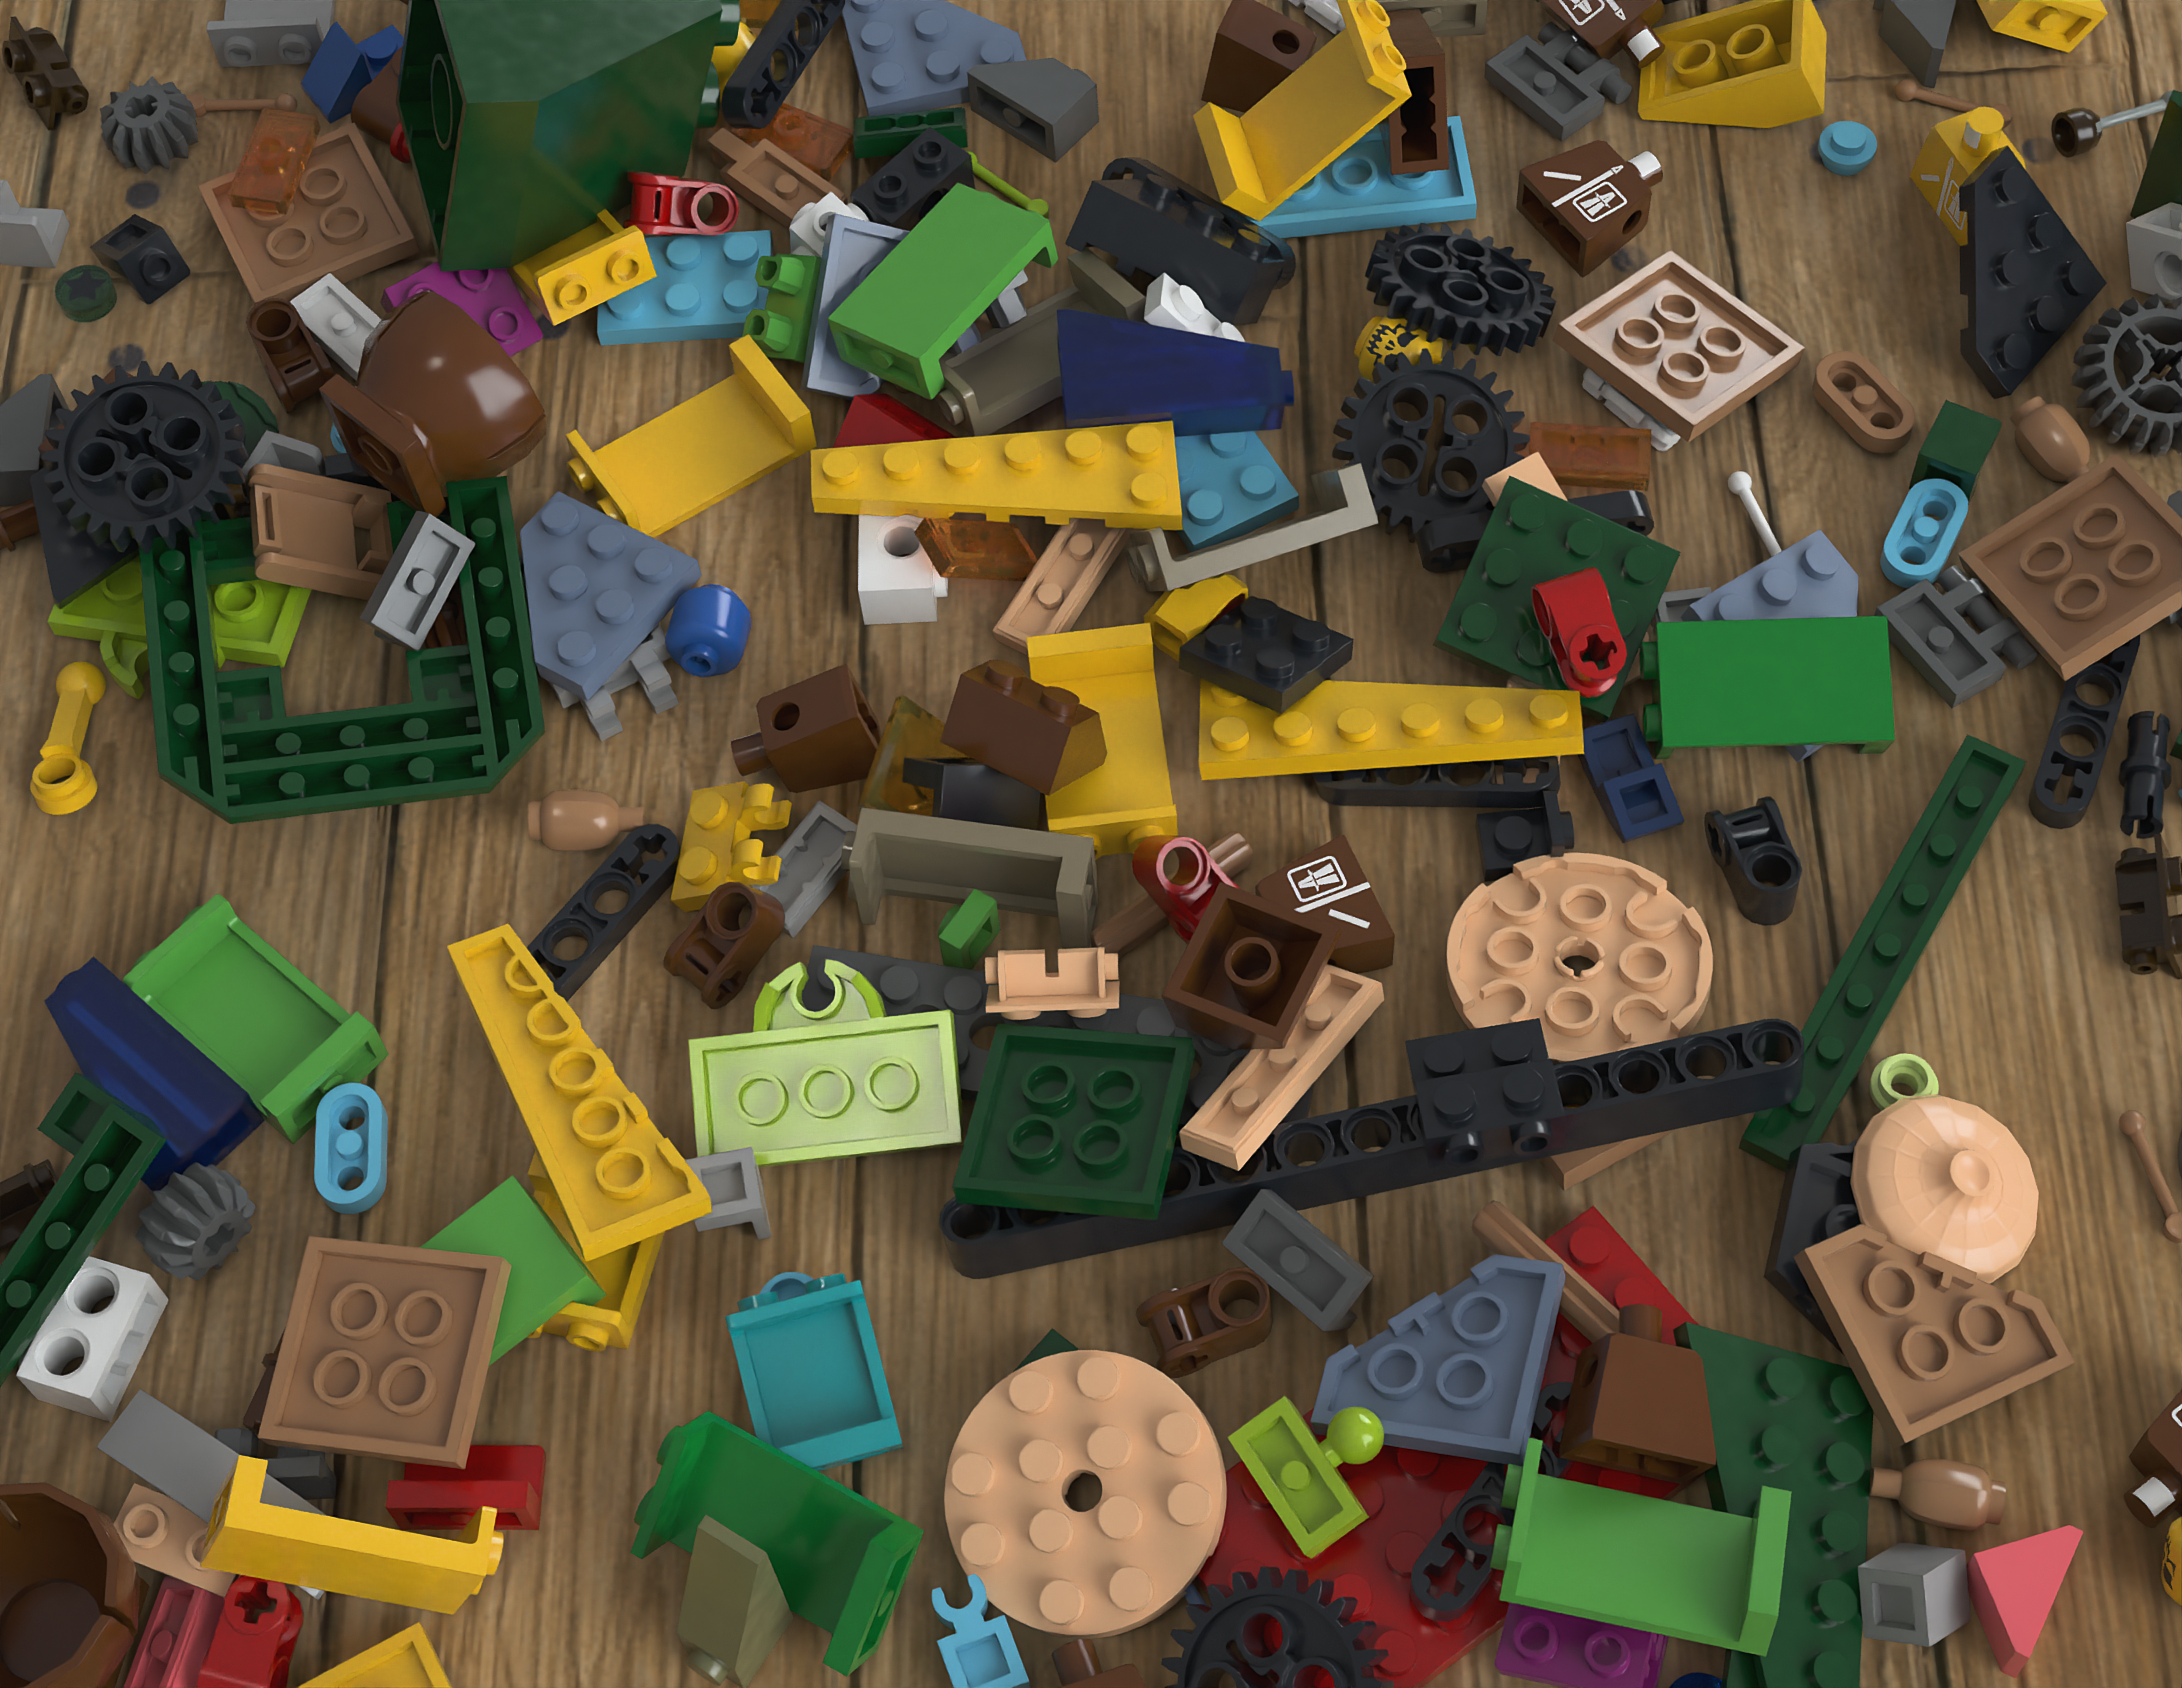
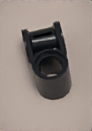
(1754, 849)

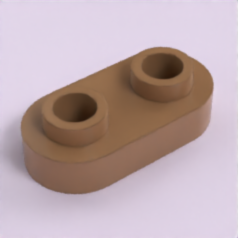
(1867, 404)

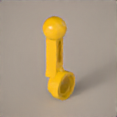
(78, 689)

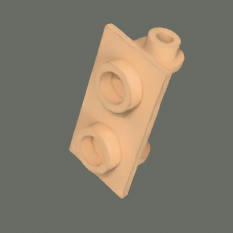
(1028, 989)
(168, 1539)

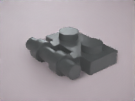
(1547, 89)
(1942, 644)

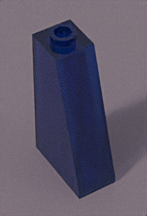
(1153, 373)
(152, 1070)

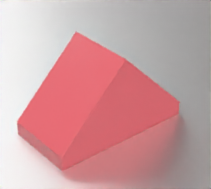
(2015, 1591)

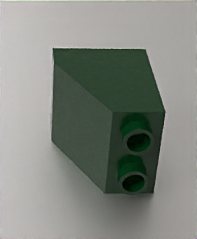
(542, 108)

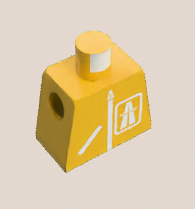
(1950, 157)

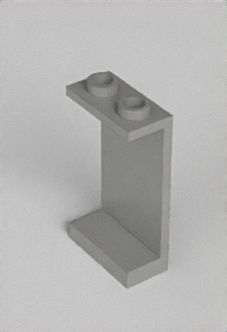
(270, 31)

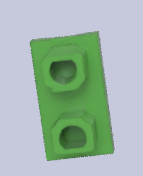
(786, 321)

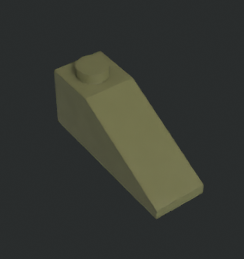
(730, 1606)

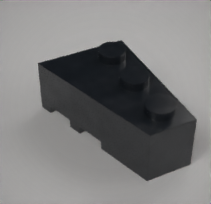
(1163, 233)

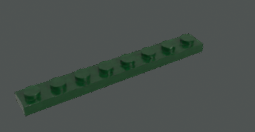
(1888, 946)

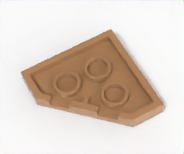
(1926, 1331)

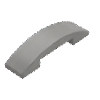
(183, 1460)

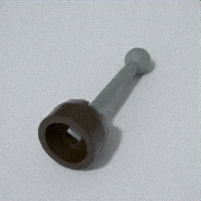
(2081, 129)

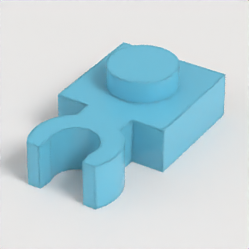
(979, 1651)

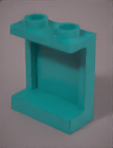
(815, 1374)

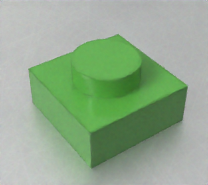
(968, 930)

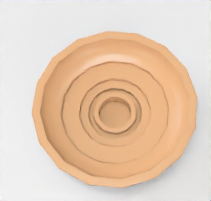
(1946, 1184)

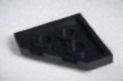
(2019, 273)

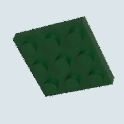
(1535, 541)
(1075, 1121)

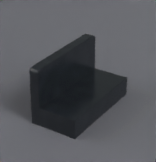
(973, 791)

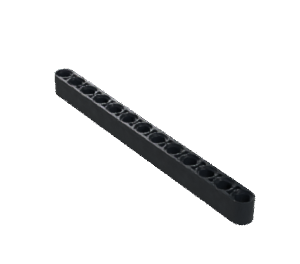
(1347, 1172)

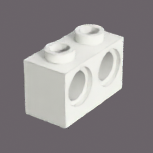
(107, 1339)

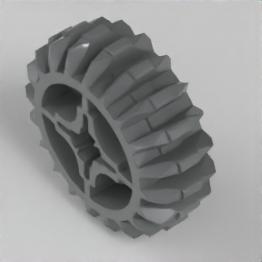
(2134, 338)

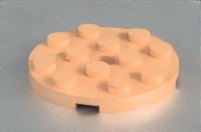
(1644, 942)
(1157, 1506)

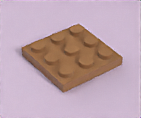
(336, 223)
(1678, 345)
(2085, 566)
(385, 1352)

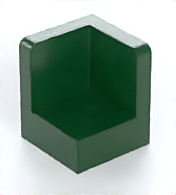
(1956, 447)

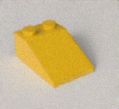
(1739, 67)

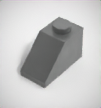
(1917, 33)
(1036, 102)
(22, 431)

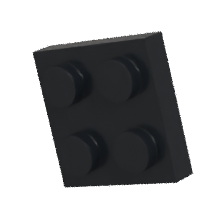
(1266, 653)

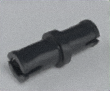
(2145, 774)

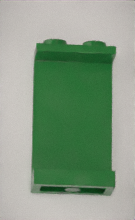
(1769, 683)
(829, 1546)

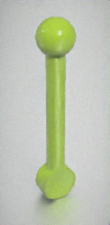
(1037, 205)

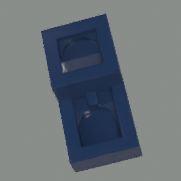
(1626, 781)

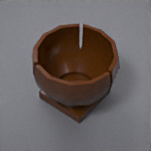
(433, 403)
(63, 1592)

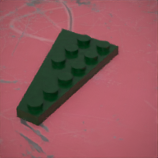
(1808, 1432)

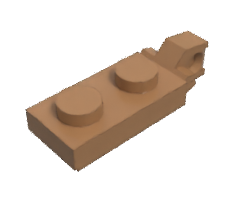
(767, 176)

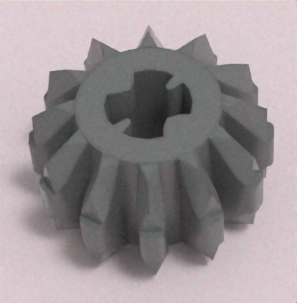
(149, 125)
(195, 1221)

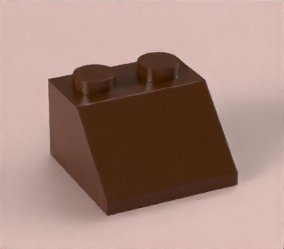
(1024, 727)
(1248, 971)

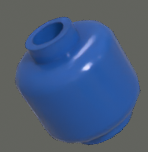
(708, 628)

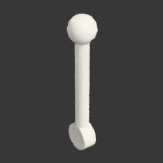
(1740, 484)

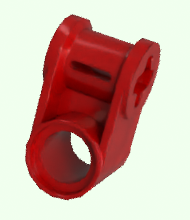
(669, 205)
(1576, 621)
(1191, 889)
(248, 1650)

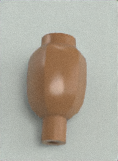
(2051, 440)
(580, 820)
(1943, 1493)

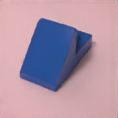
(346, 68)

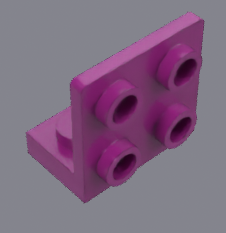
(483, 294)
(1577, 1651)

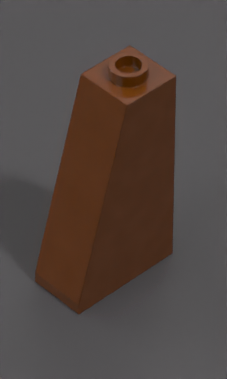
(1418, 129)

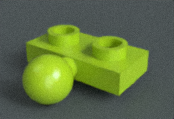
(1302, 1473)

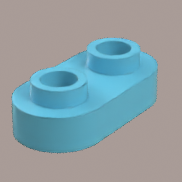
(1922, 537)
(351, 1153)

